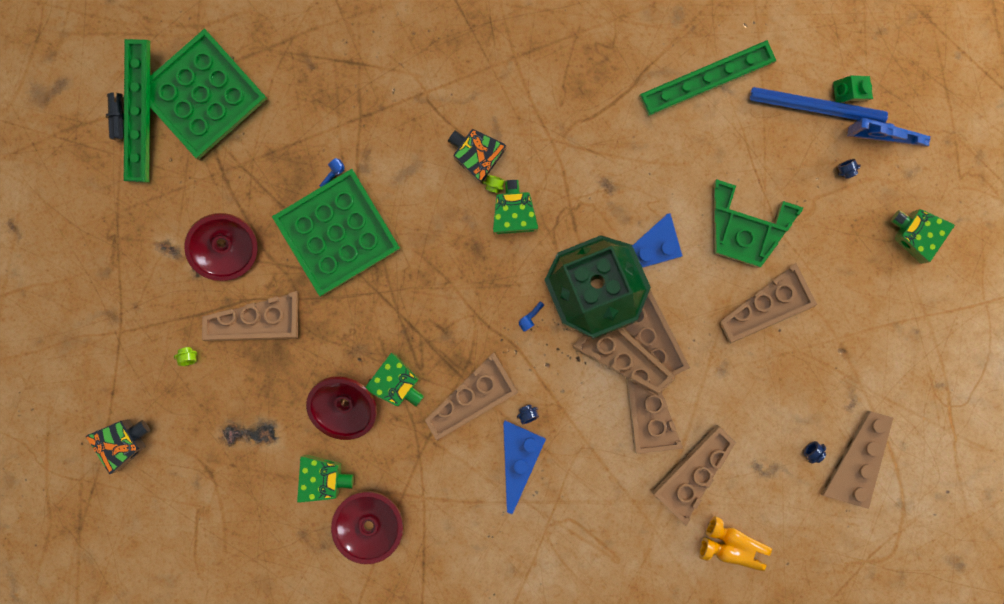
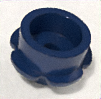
(848, 168)
(527, 414)
(815, 452)

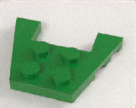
(744, 236)

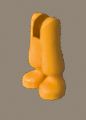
(736, 549)

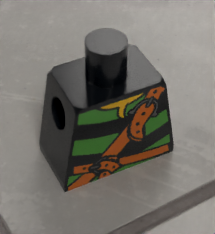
(476, 153)
(118, 443)

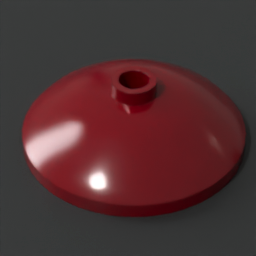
(218, 260)
(338, 417)
(357, 541)

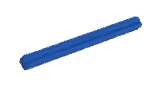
(816, 105)

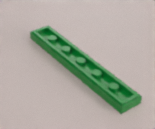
(707, 78)
(136, 109)

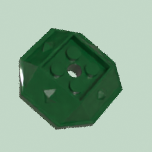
(601, 309)

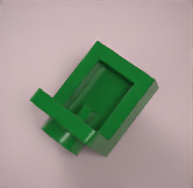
(853, 89)

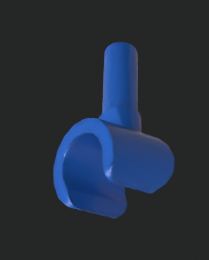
(337, 168)
(526, 322)

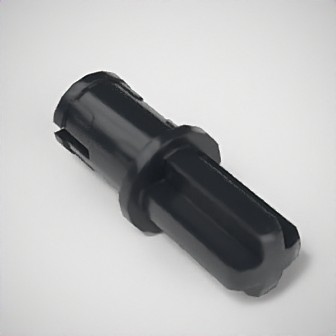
(115, 116)

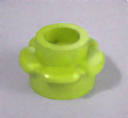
(494, 183)
(186, 356)

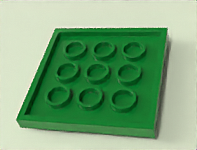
(202, 94)
(336, 232)

